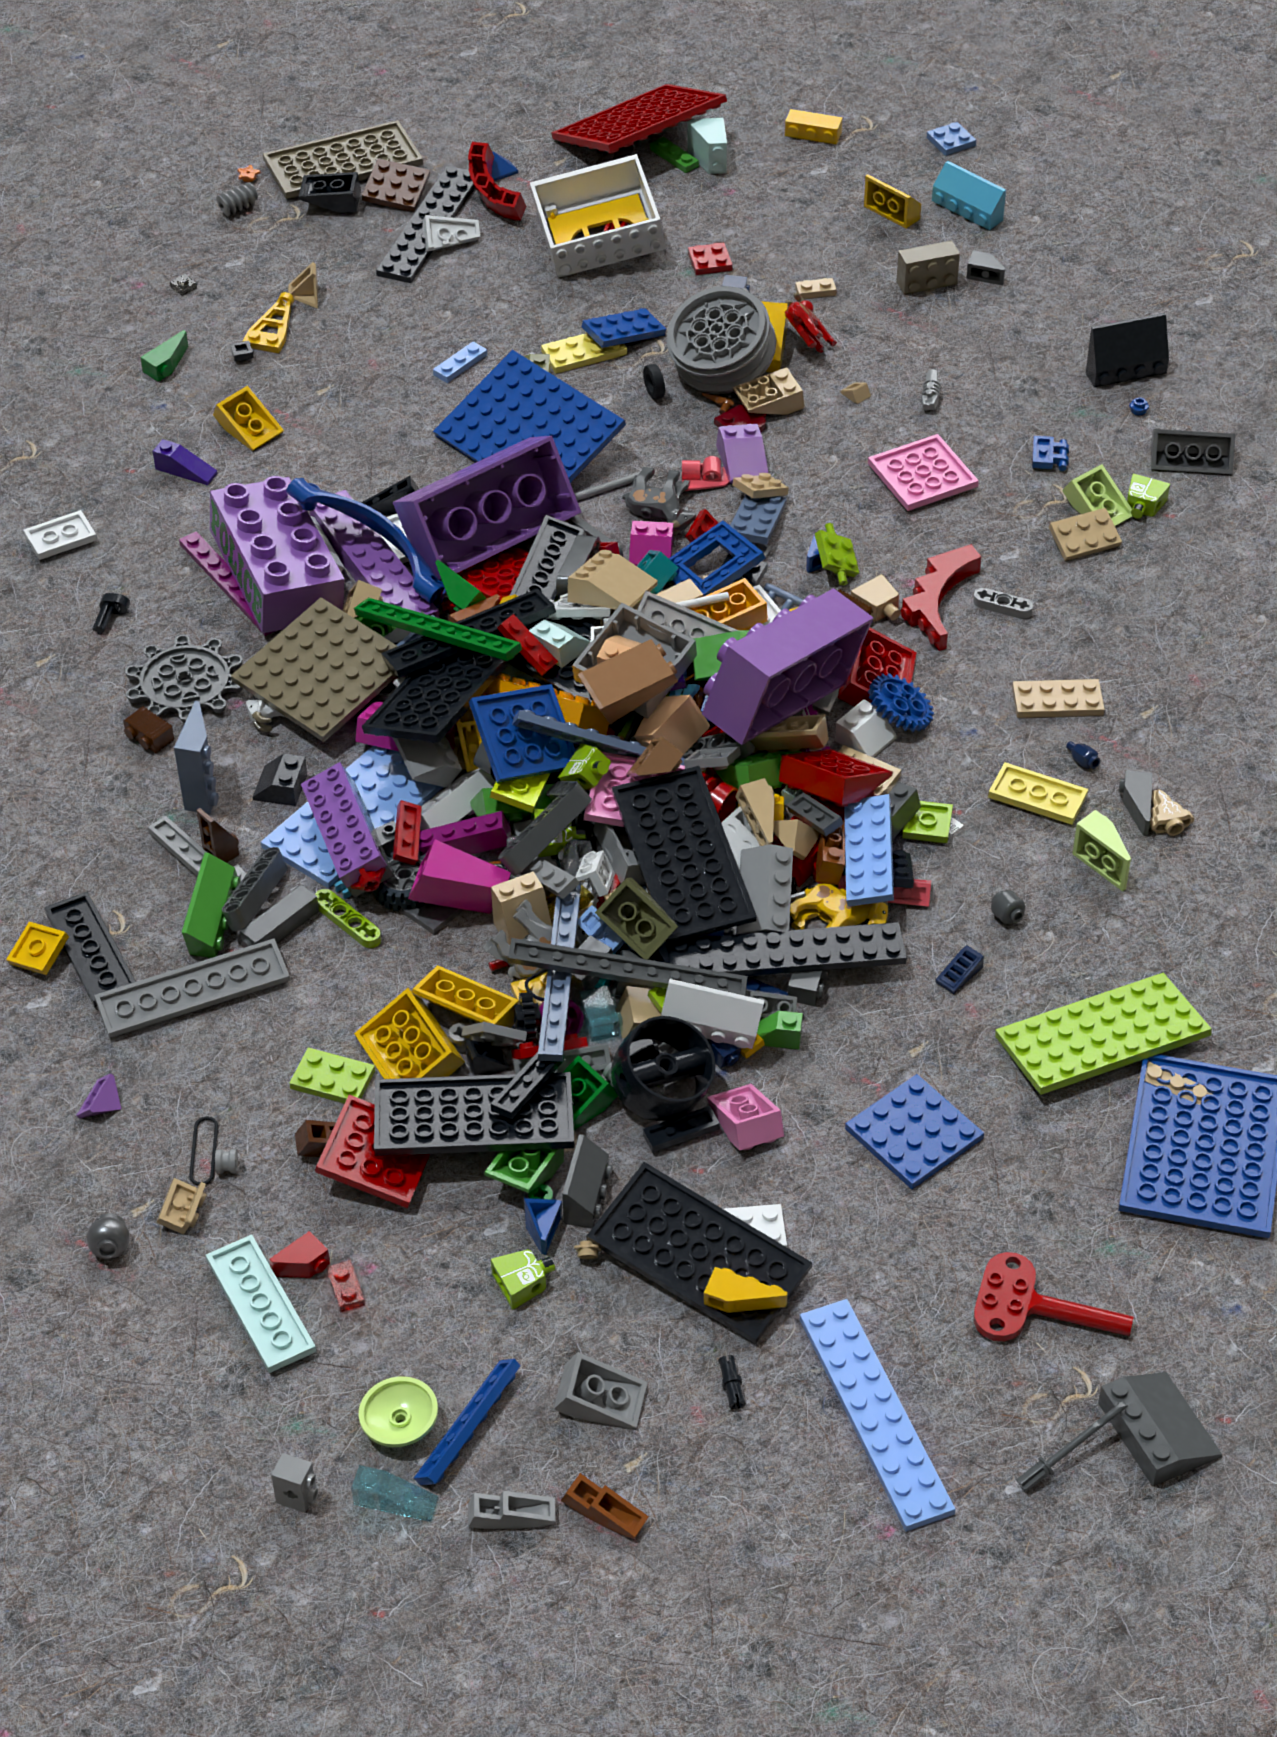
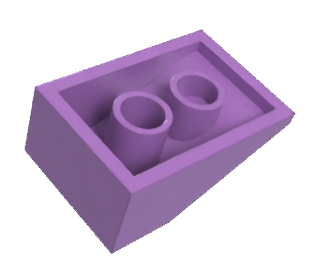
(741, 450)

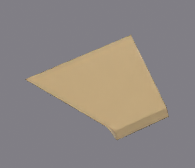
(305, 286)
(797, 836)

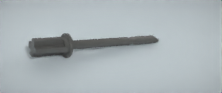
(1043, 1468)

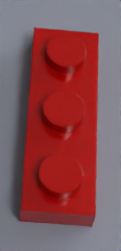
(532, 648)
(407, 832)
(528, 1050)

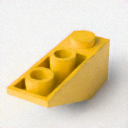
(739, 1293)

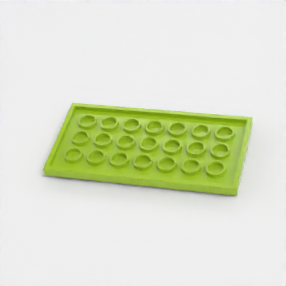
(1102, 1033)

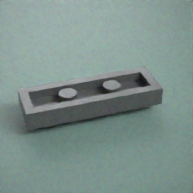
(814, 814)

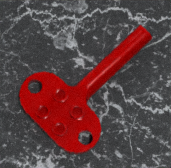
(1010, 1297)

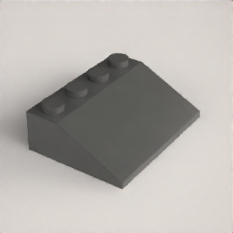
(1158, 1426)

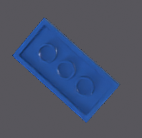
(623, 327)

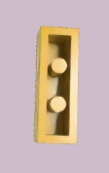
(813, 126)

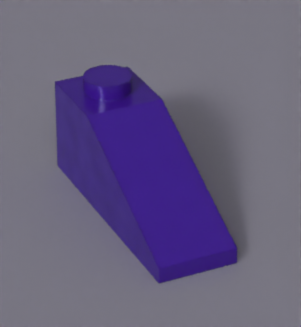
(179, 461)

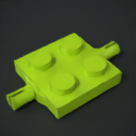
(836, 553)

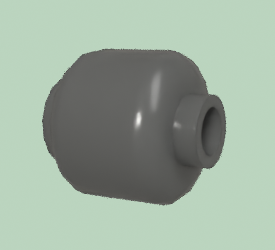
(1008, 907)

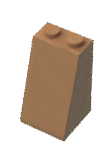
(629, 679)

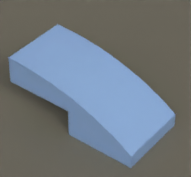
(597, 928)

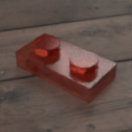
(345, 1286)

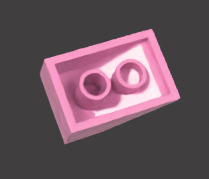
(747, 1116)

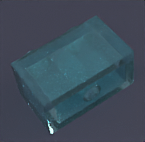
(600, 1013)

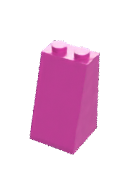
(456, 879)

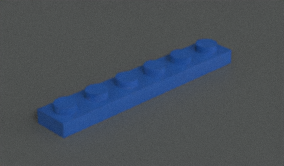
(462, 1429)

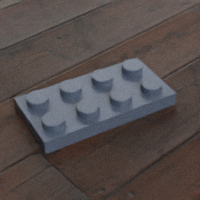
(758, 517)

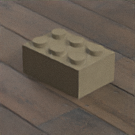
(928, 267)

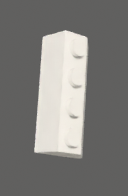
(454, 802)
(715, 1012)

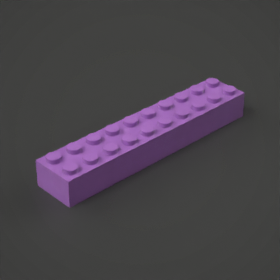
(370, 558)

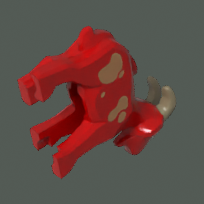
(806, 323)

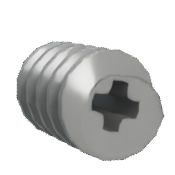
(237, 198)

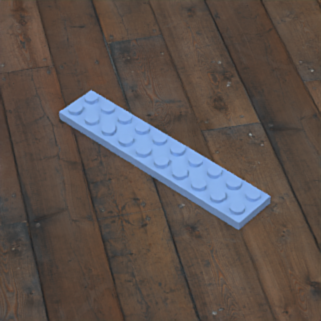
(877, 1415)

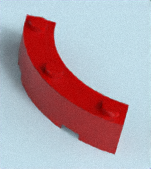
(498, 199)

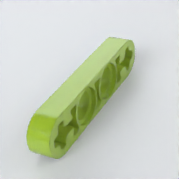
(351, 915)

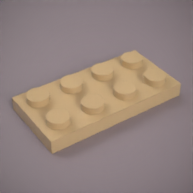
(1058, 698)

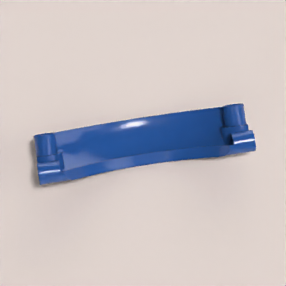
(424, 579)

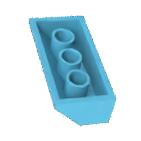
(969, 195)

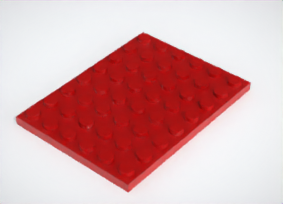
(639, 117)

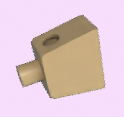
(880, 596)

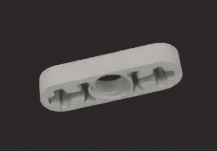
(984, 596)

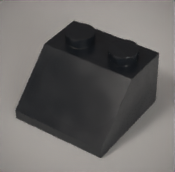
(282, 780)

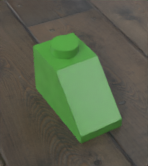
(781, 1029)

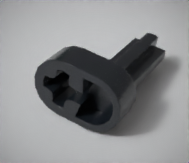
(110, 604)

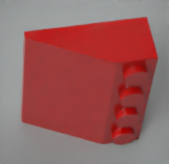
(876, 657)
(831, 775)

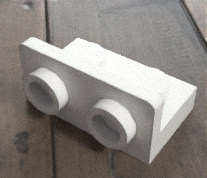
(598, 870)

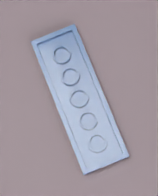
(869, 851)

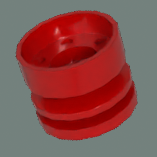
(722, 796)

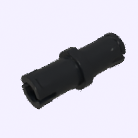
(731, 1382)

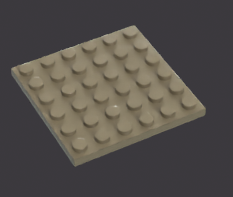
(319, 669)

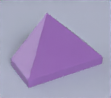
(101, 1099)

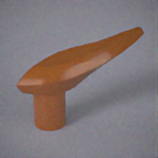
(725, 403)

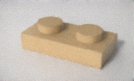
(816, 288)

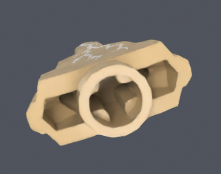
(1168, 815)

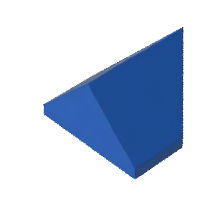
(542, 1221)

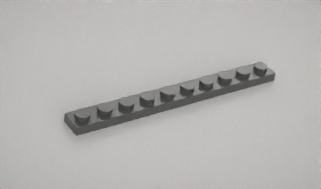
(619, 967)

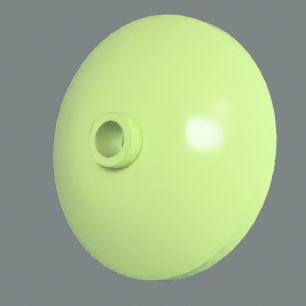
(395, 1401)

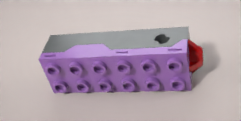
(347, 830)

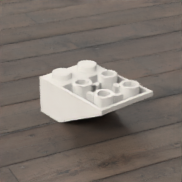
(739, 833)

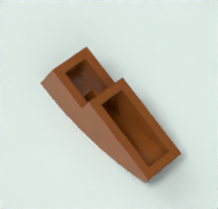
(604, 1507)

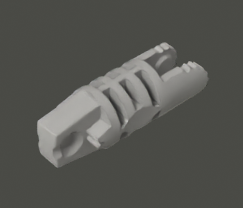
(931, 390)

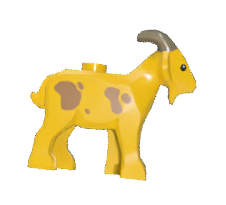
(832, 907)

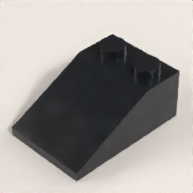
(332, 191)

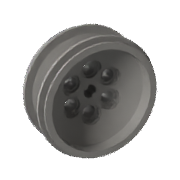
(721, 339)

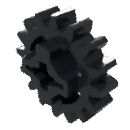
(527, 1016)

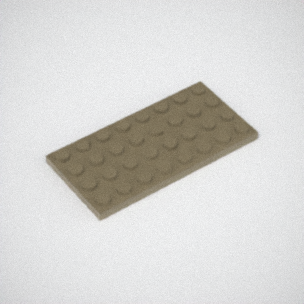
(341, 153)

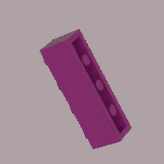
(470, 835)

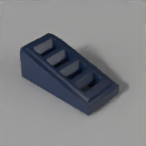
(968, 957)

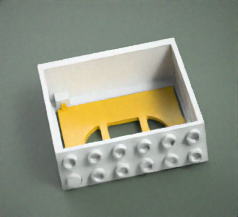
(592, 199)

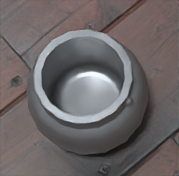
(108, 1236)

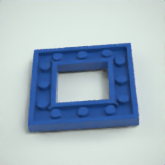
(744, 552)

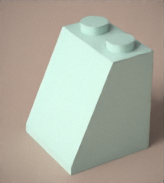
(708, 144)

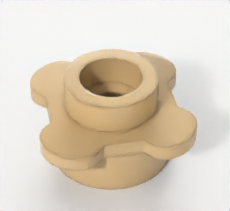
(587, 1250)

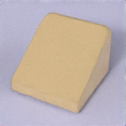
(856, 392)

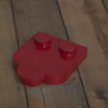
(740, 416)

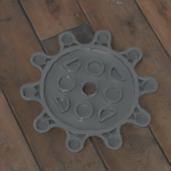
(165, 668)

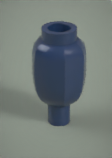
(1084, 755)

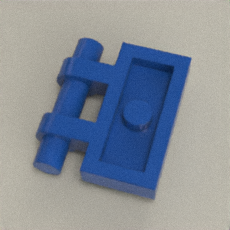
(1043, 453)

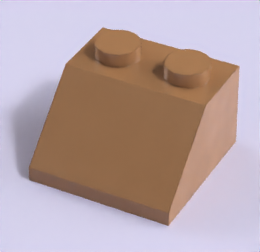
(657, 758)

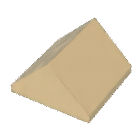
(635, 1008)

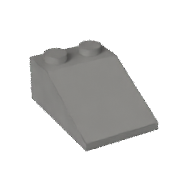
(599, 1393)

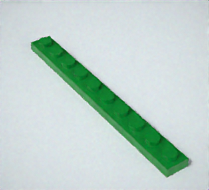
(438, 629)

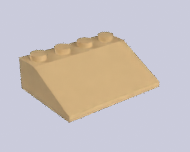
(608, 582)

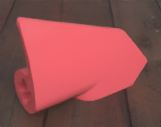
(705, 474)

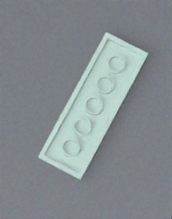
(260, 1303)

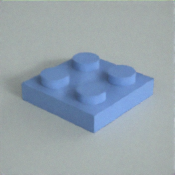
(951, 138)

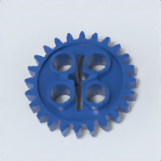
(900, 702)

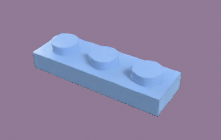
(460, 362)

